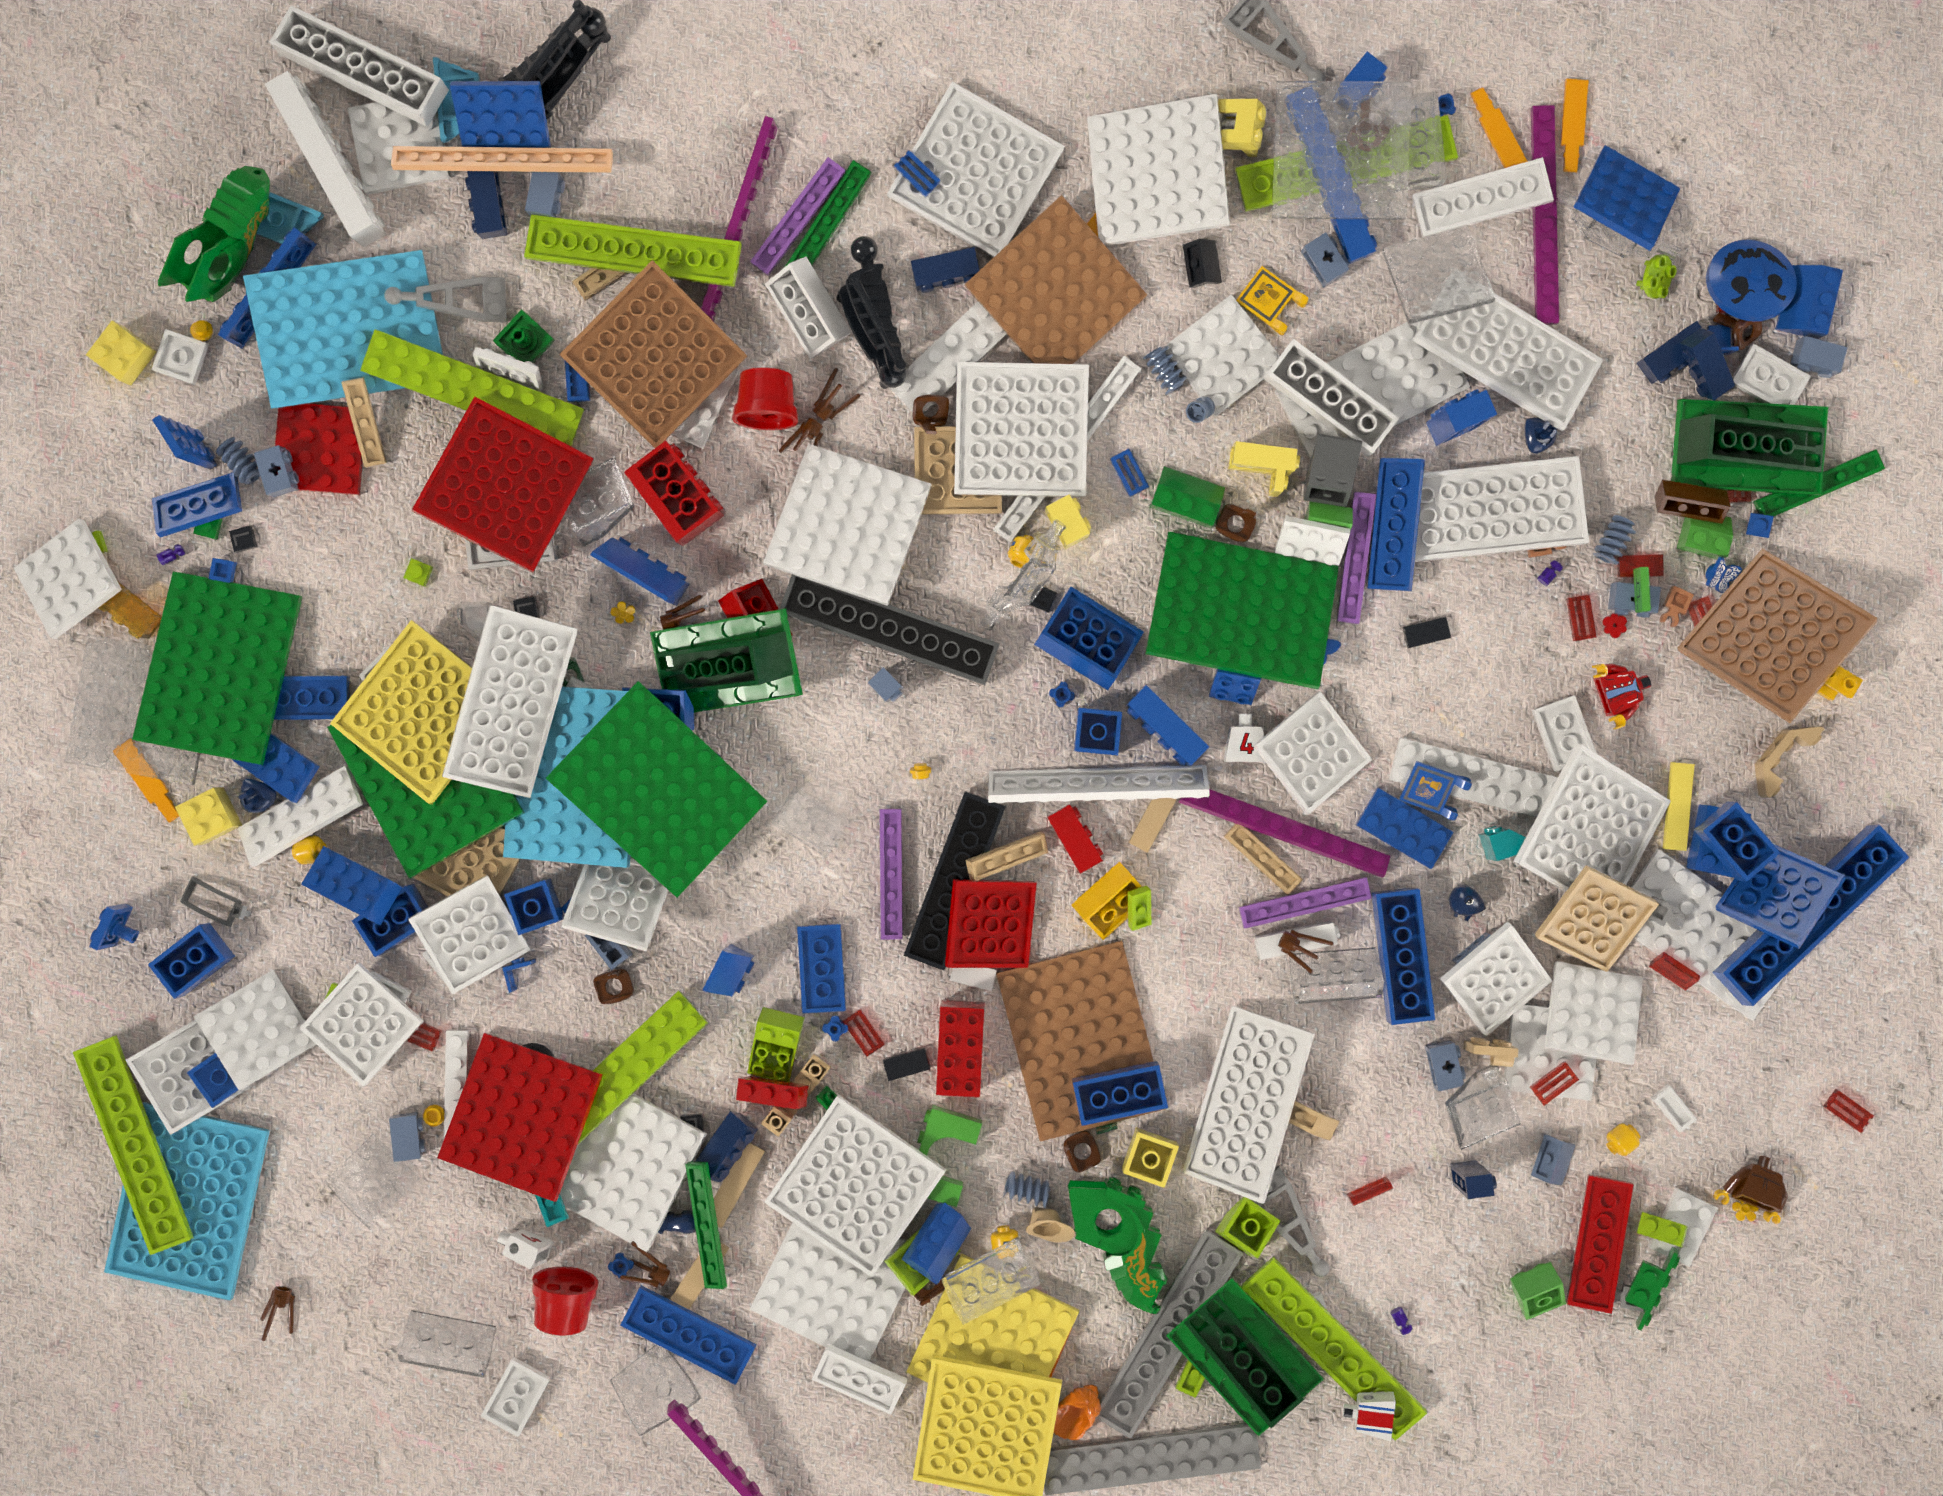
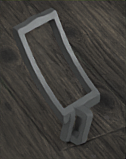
(238, 911)

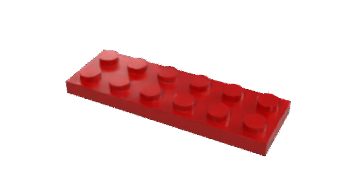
(1599, 1243)

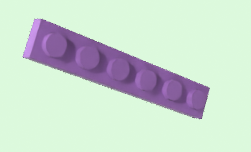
(798, 216)
(1356, 558)
(891, 874)
(1305, 902)

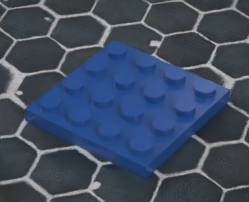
(500, 114)
(1627, 197)
(1783, 897)

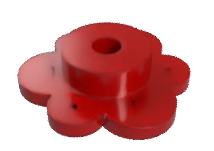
(1619, 621)

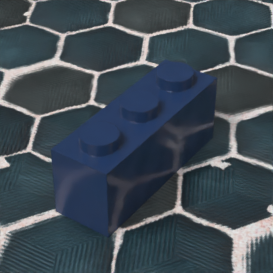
(486, 204)
(944, 269)
(1667, 357)
(1707, 364)
(727, 1145)
(1473, 1179)

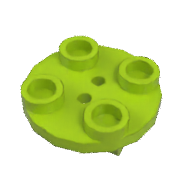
(1657, 276)

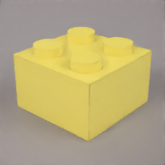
(121, 353)
(1067, 512)
(208, 816)
(1150, 1157)

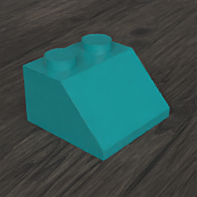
(1500, 843)

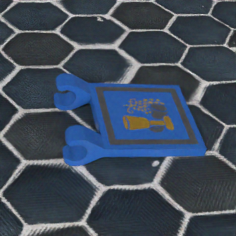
(1431, 787)

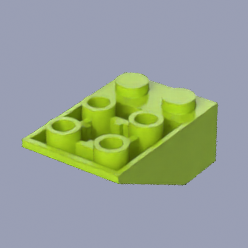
(775, 1044)

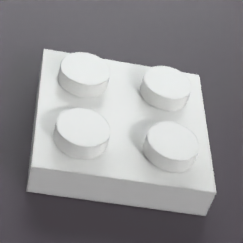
(180, 357)

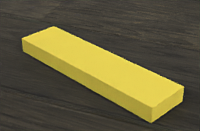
(1678, 810)

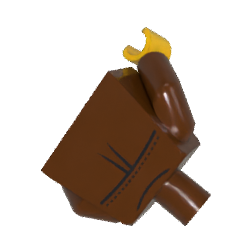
(1757, 1187)

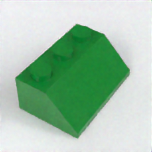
(1187, 497)

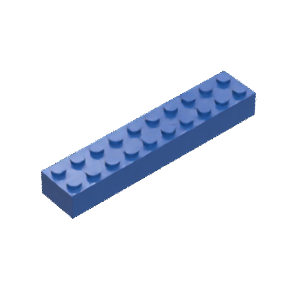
(1765, 960)

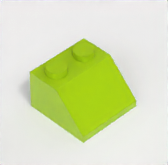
(1248, 1227)

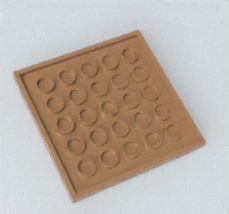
(1056, 287)
(653, 354)
(1777, 635)

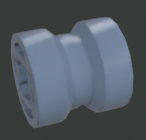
(1200, 409)

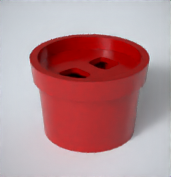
(765, 400)
(563, 1299)

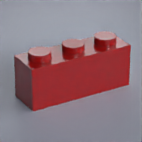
(1075, 838)
(772, 1092)

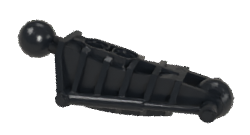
(563, 54)
(870, 314)

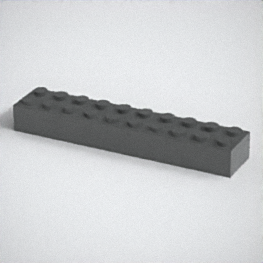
(891, 629)

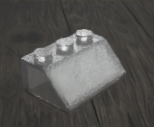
(473, 616)

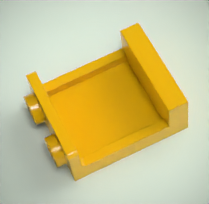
(1842, 682)

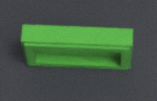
(1642, 589)

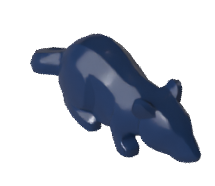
(678, 1222)

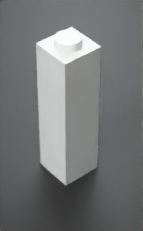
(1268, 946)

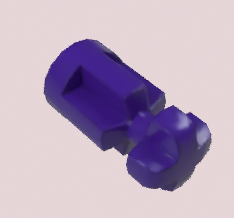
(169, 555)
(1549, 574)
(1401, 1319)

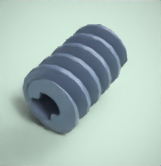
(1165, 369)
(238, 461)
(1614, 539)
(1027, 1189)

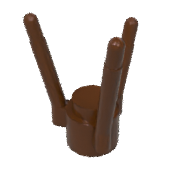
(823, 407)
(808, 429)
(673, 619)
(1289, 943)
(658, 1274)
(279, 1298)

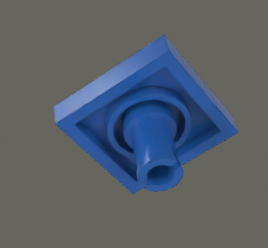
(1234, 687)
(113, 927)

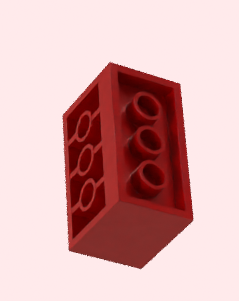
(661, 496)
(960, 1048)

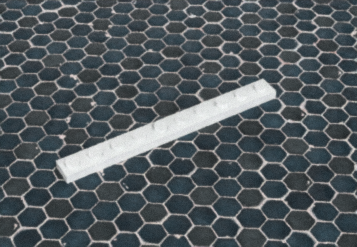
(1098, 409)

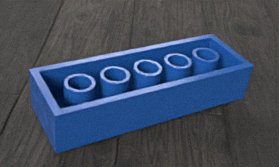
(1403, 956)

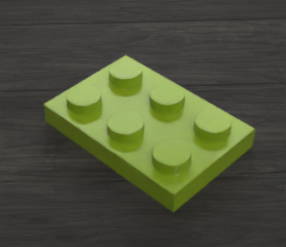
(908, 1276)

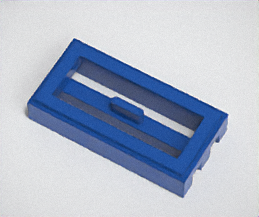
(904, 161)
(1120, 456)

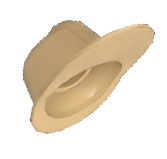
(1048, 1226)

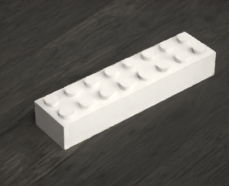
(359, 66)
(326, 158)

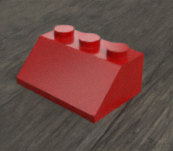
(748, 600)

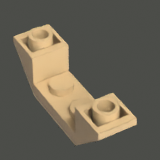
(1768, 782)
(809, 1075)
(1313, 1121)

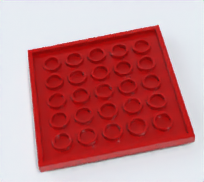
(503, 484)
(520, 1117)

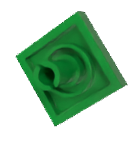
(523, 338)

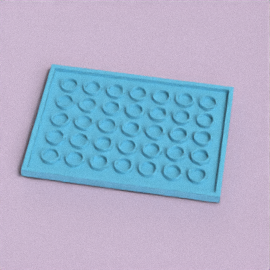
(321, 318)
(551, 823)
(216, 1180)

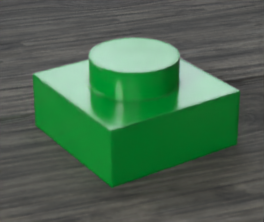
(209, 529)

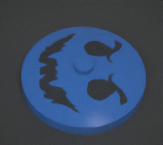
(1751, 280)

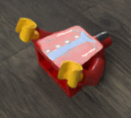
(1619, 691)

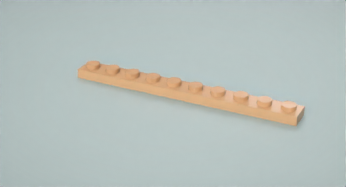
(502, 159)

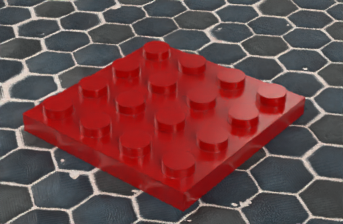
(321, 447)
(990, 924)

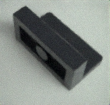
(1202, 263)

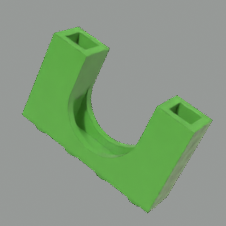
(943, 1124)

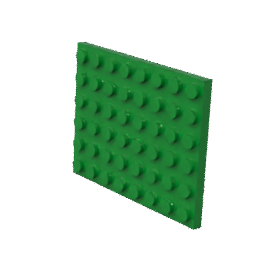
(1242, 610)
(217, 668)
(656, 789)
(423, 831)

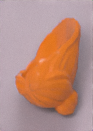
(1077, 1412)

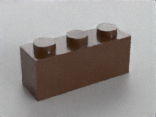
(1692, 501)

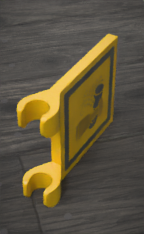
(1268, 296)

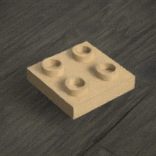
(1500, 1051)

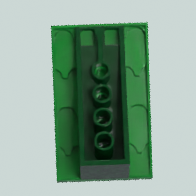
(1750, 446)
(729, 660)
(1245, 1357)

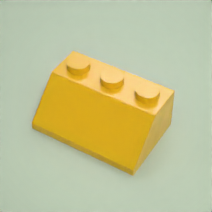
(1106, 902)

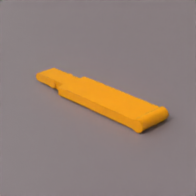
(1573, 121)
(1498, 130)
(155, 792)

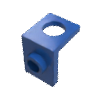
(1723, 337)
(508, 973)

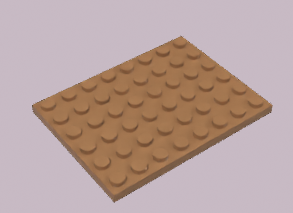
(1070, 1022)

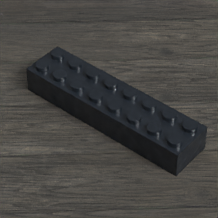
(968, 837)

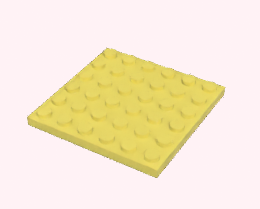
(409, 710)
(1014, 1336)
(986, 1428)

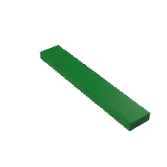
(832, 213)
(1832, 480)
(706, 1225)

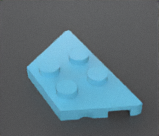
(446, 112)
(285, 216)

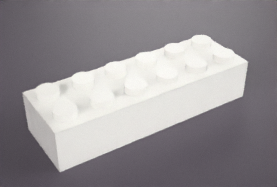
(1330, 397)

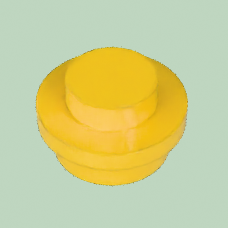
(201, 330)
(920, 771)
(433, 1115)

